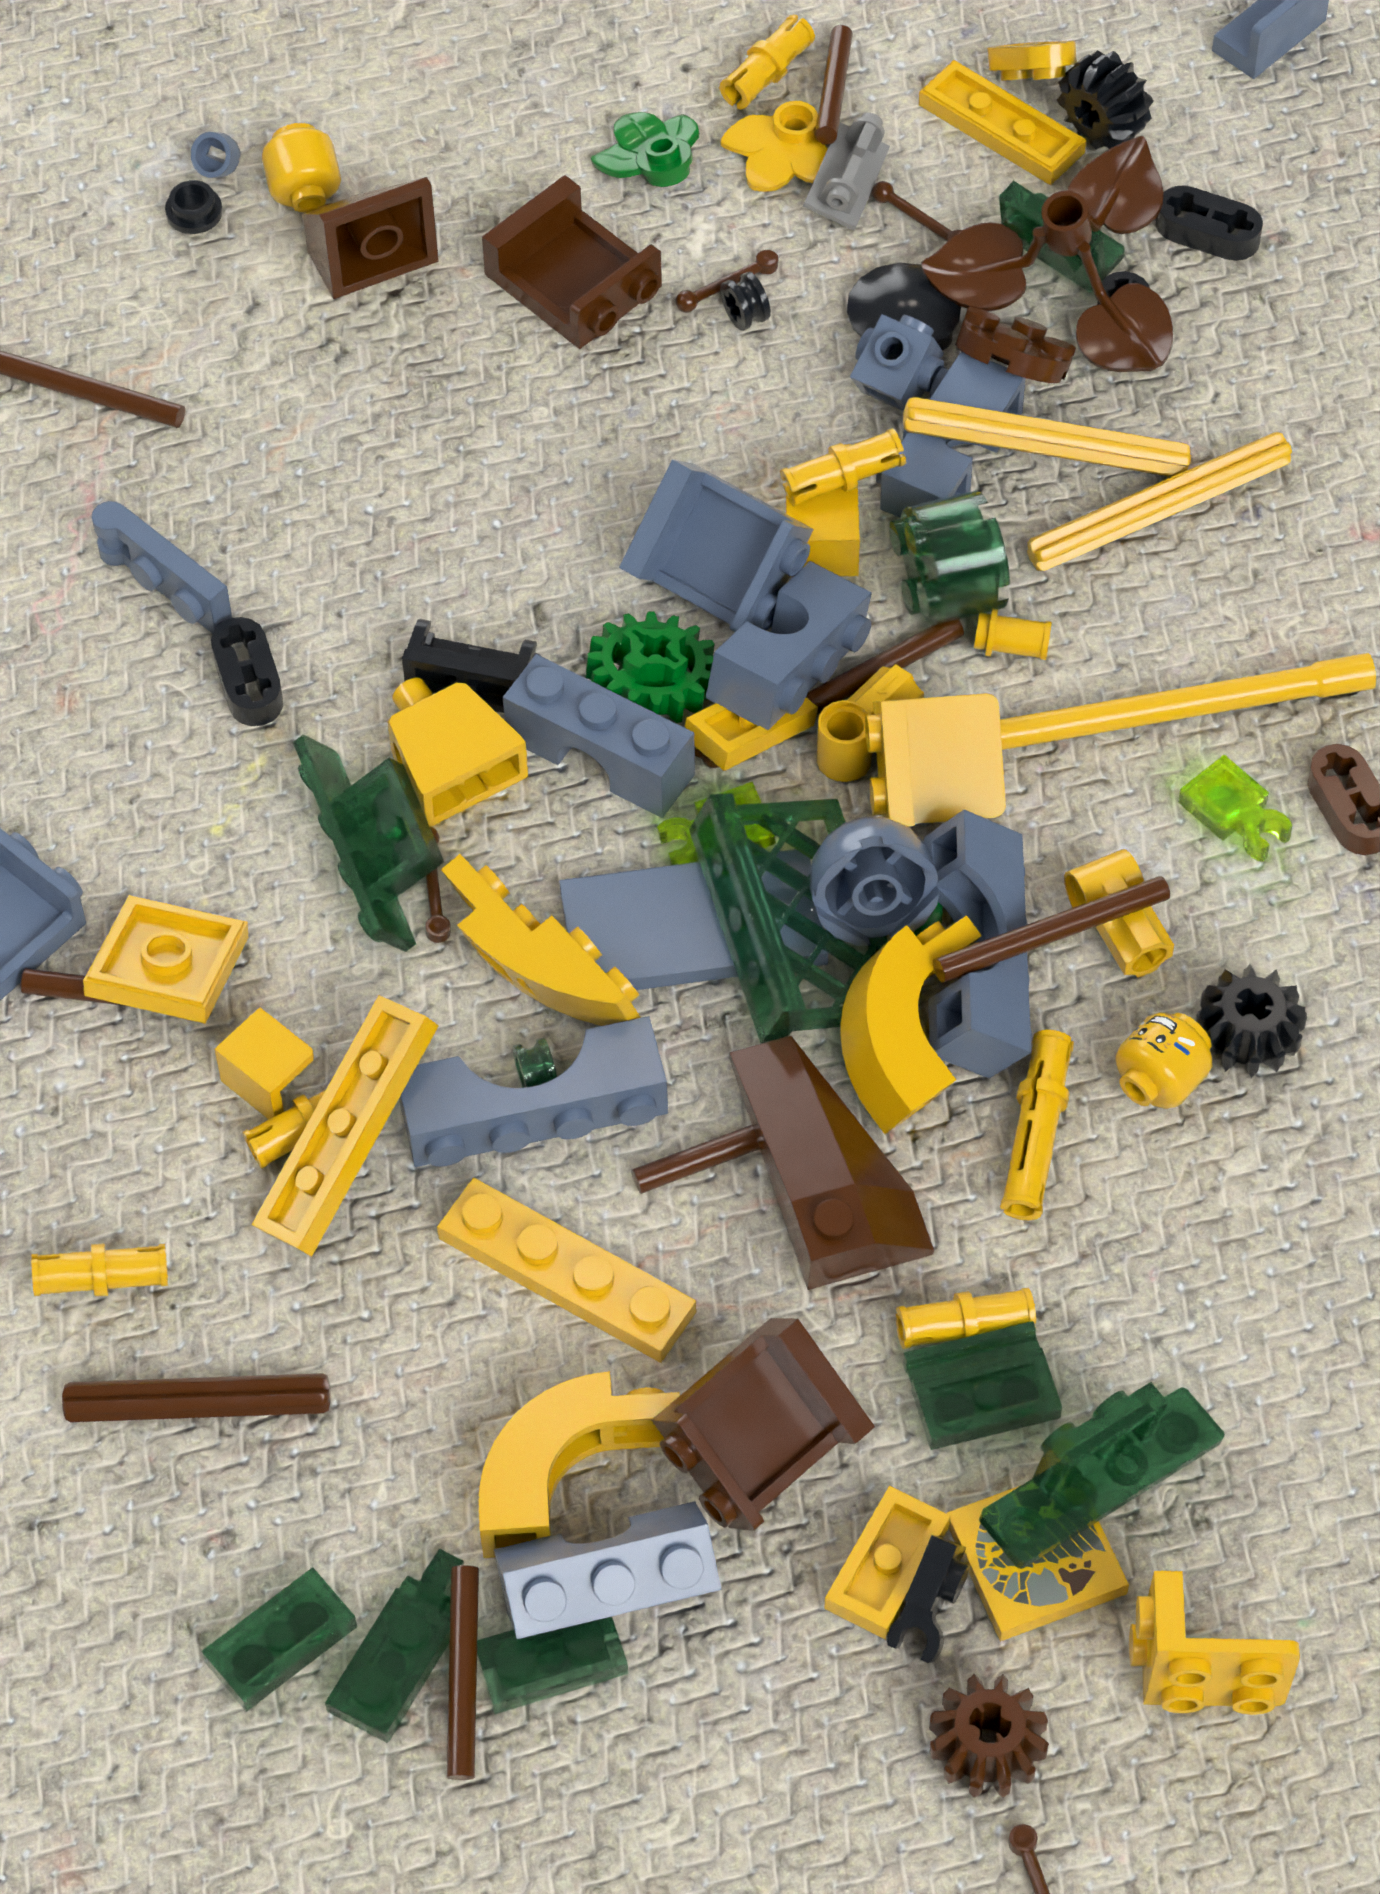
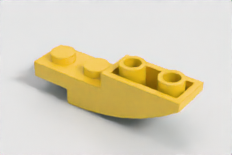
(539, 957)

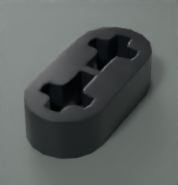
(1209, 223)
(258, 668)

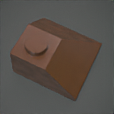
(372, 236)

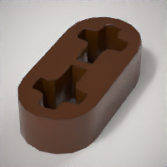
(1340, 804)

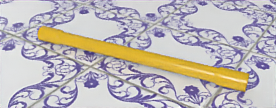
(1320, 679)

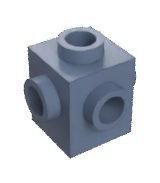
(897, 360)

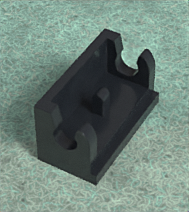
(450, 662)

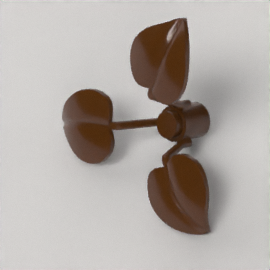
(1114, 190)

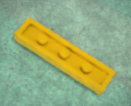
(345, 1125)
(567, 1269)

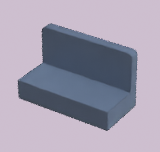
(1267, 32)

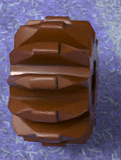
(1015, 1744)

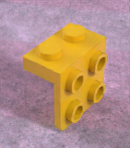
(936, 758)
(1204, 1671)

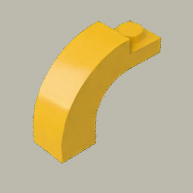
(881, 1025)
(547, 1441)

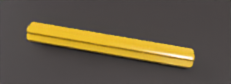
(1045, 437)
(1159, 501)

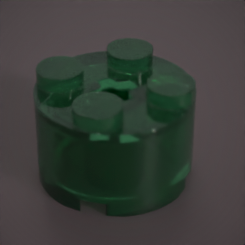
(950, 558)

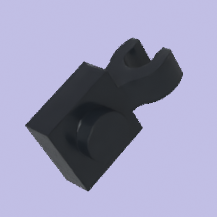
(936, 1579)

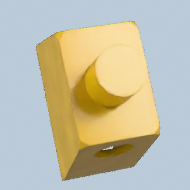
(453, 747)

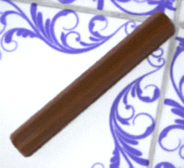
(196, 1397)

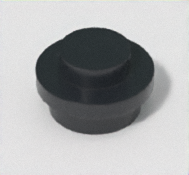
(193, 207)

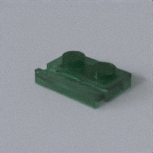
(982, 1385)

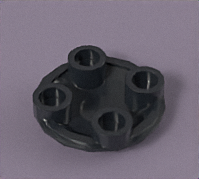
(901, 291)

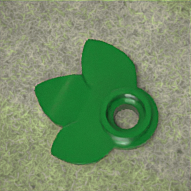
(650, 148)

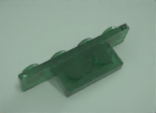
(376, 833)
(1100, 1468)

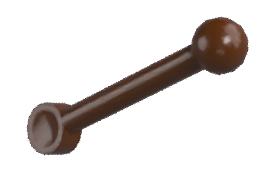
(884, 192)
(765, 263)
(437, 926)
(1023, 1843)

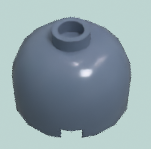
(877, 871)

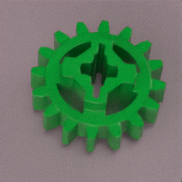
(653, 664)

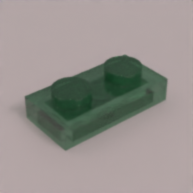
(279, 1639)
(549, 1662)

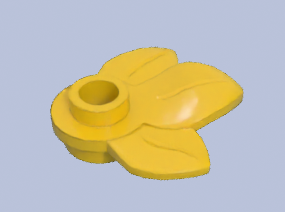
(777, 146)

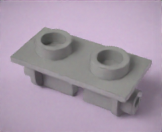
(849, 171)

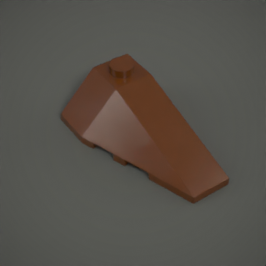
(831, 1180)

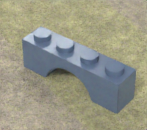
(986, 1013)
(610, 1083)

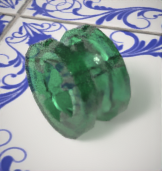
(534, 1064)

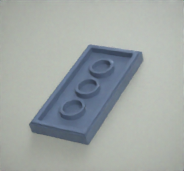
(664, 924)

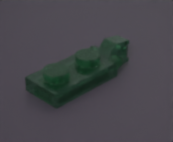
(397, 1653)

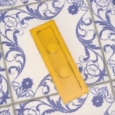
(1002, 122)

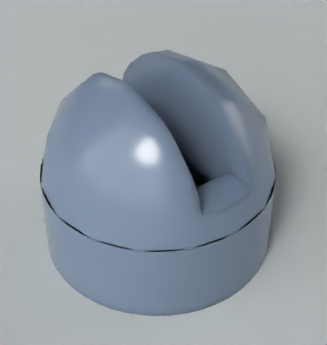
(210, 165)

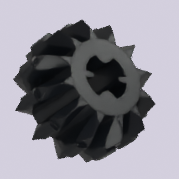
(1105, 99)
(1252, 1020)

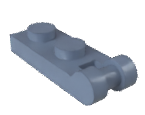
(160, 565)

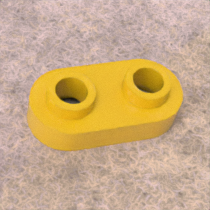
(1032, 59)

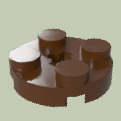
(1018, 346)

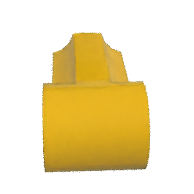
(841, 725)
(1134, 940)

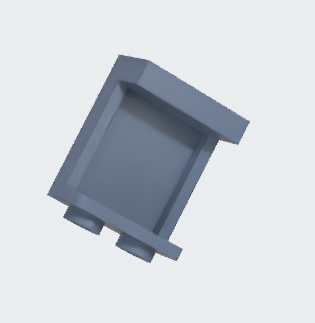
(717, 546)
(36, 909)

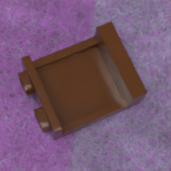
(569, 265)
(759, 1422)

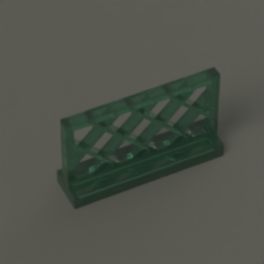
(749, 911)

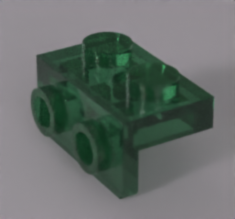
(1022, 213)

